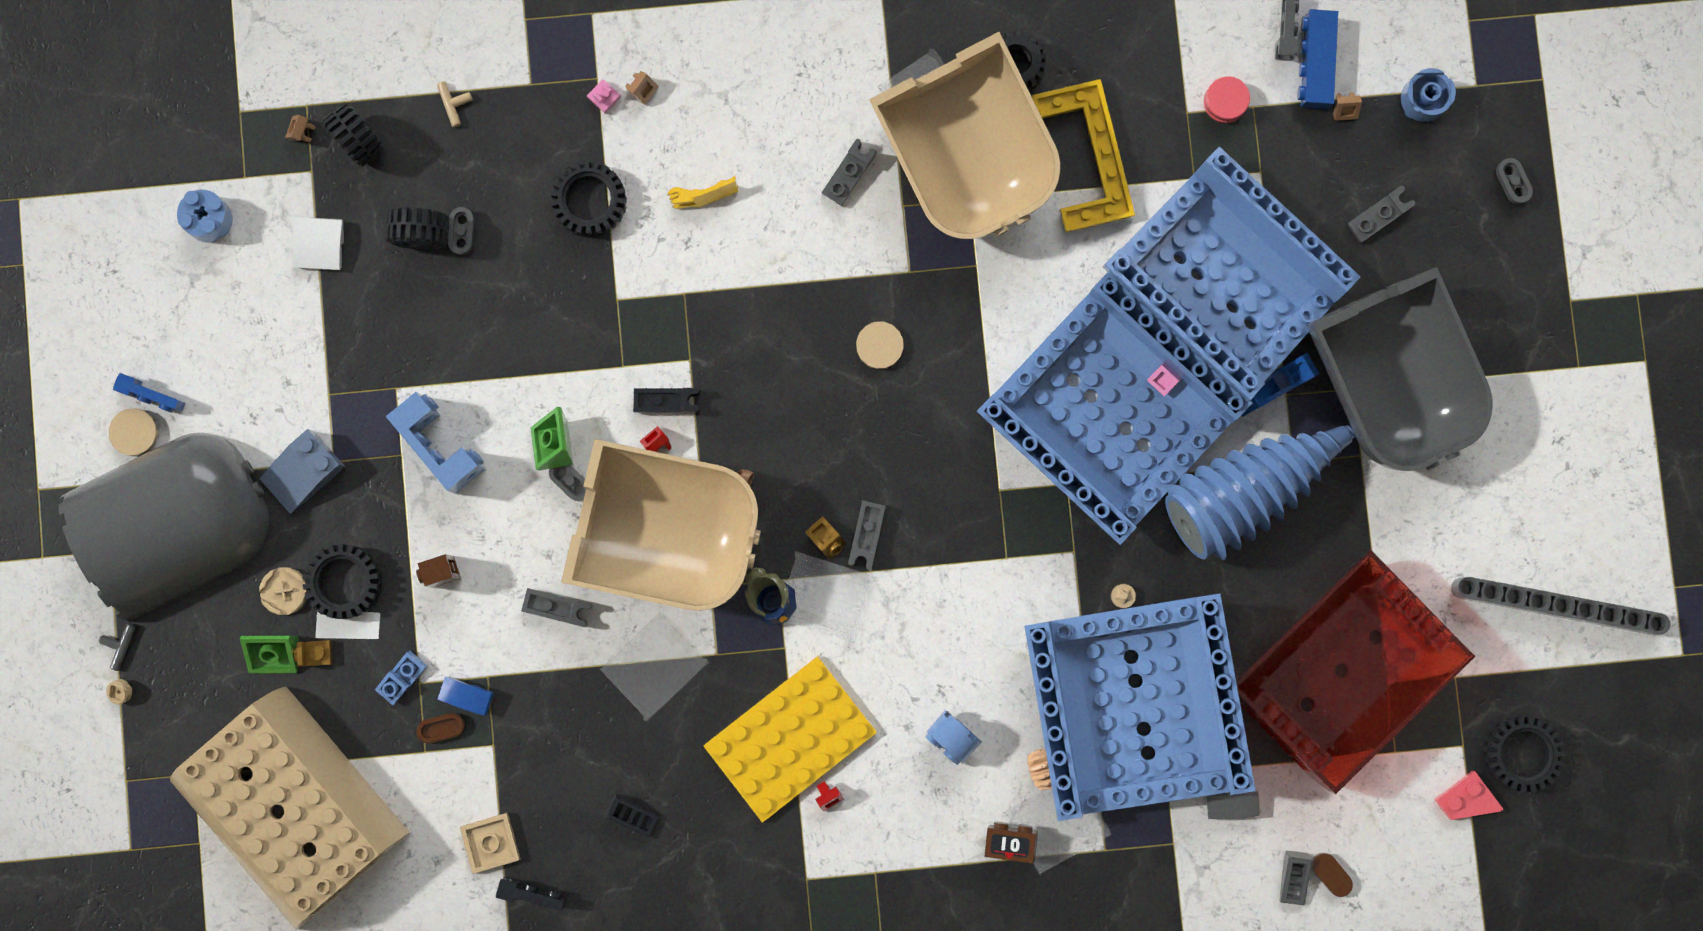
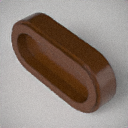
(441, 728)
(1332, 874)

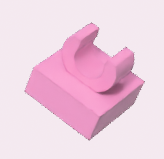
(604, 96)
(1164, 379)

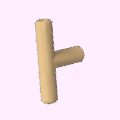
(451, 103)

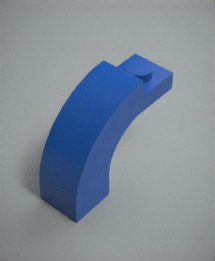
(1283, 381)

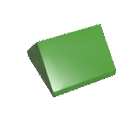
(551, 441)
(269, 653)

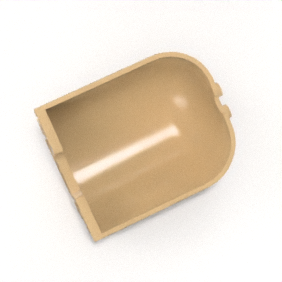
(972, 142)
(662, 529)

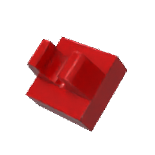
(655, 440)
(828, 797)

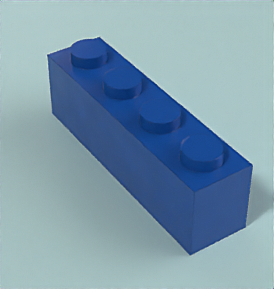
(1319, 59)

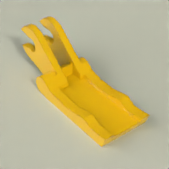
(697, 198)

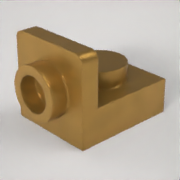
(826, 538)
(313, 653)

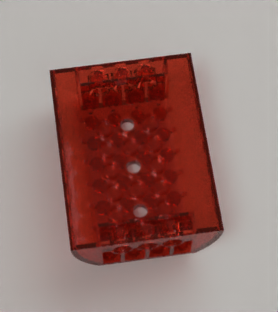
(1382, 683)

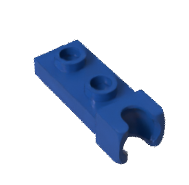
(132, 387)

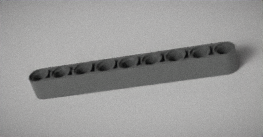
(1571, 609)

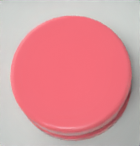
(1226, 99)

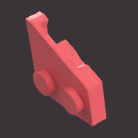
(1468, 798)

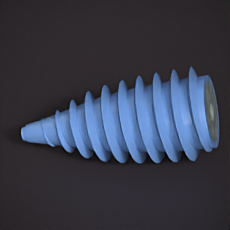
(1248, 489)

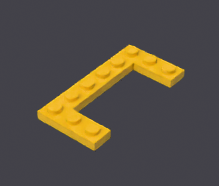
(1117, 201)

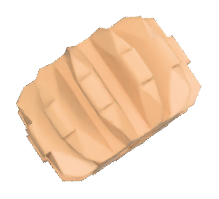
(1039, 769)

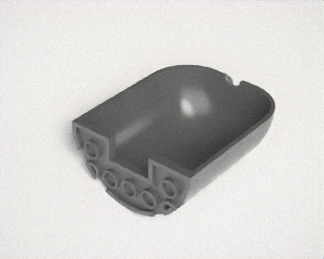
(1405, 373)
(166, 522)

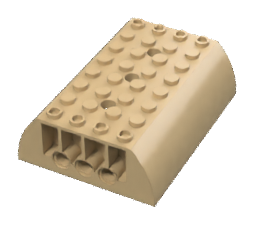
(321, 801)

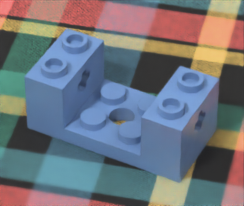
(410, 420)

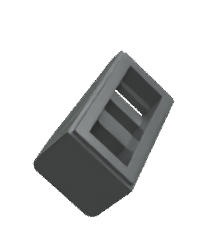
(1288, 866)

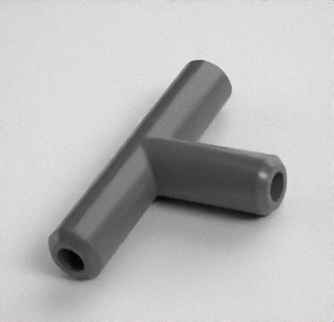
(120, 646)

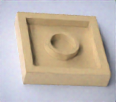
(490, 843)

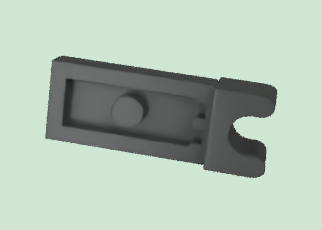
(1287, 45)
(848, 173)
(1379, 215)
(867, 533)
(554, 607)

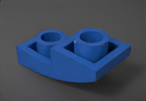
(465, 696)

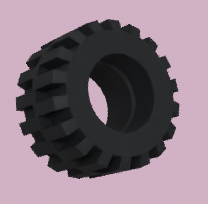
(1032, 52)
(353, 134)
(417, 228)

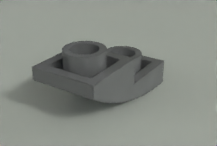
(1233, 806)

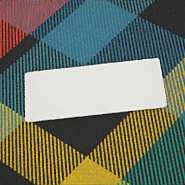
(361, 627)

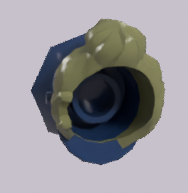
(769, 597)

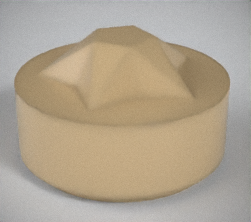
(1123, 596)
(119, 691)

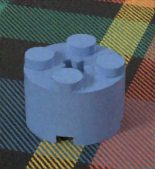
(1435, 84)
(204, 228)
(952, 736)

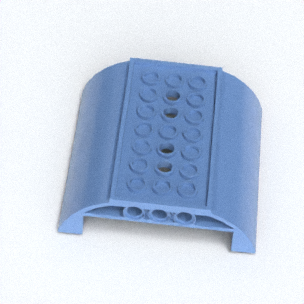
(1247, 256)
(1078, 444)
(1094, 713)

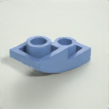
(401, 677)

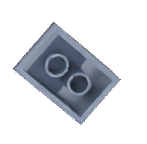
(301, 470)

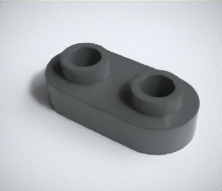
(1517, 180)
(461, 231)
(569, 482)

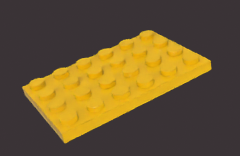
(790, 739)

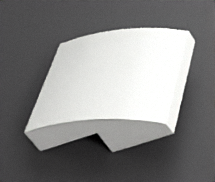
(317, 243)

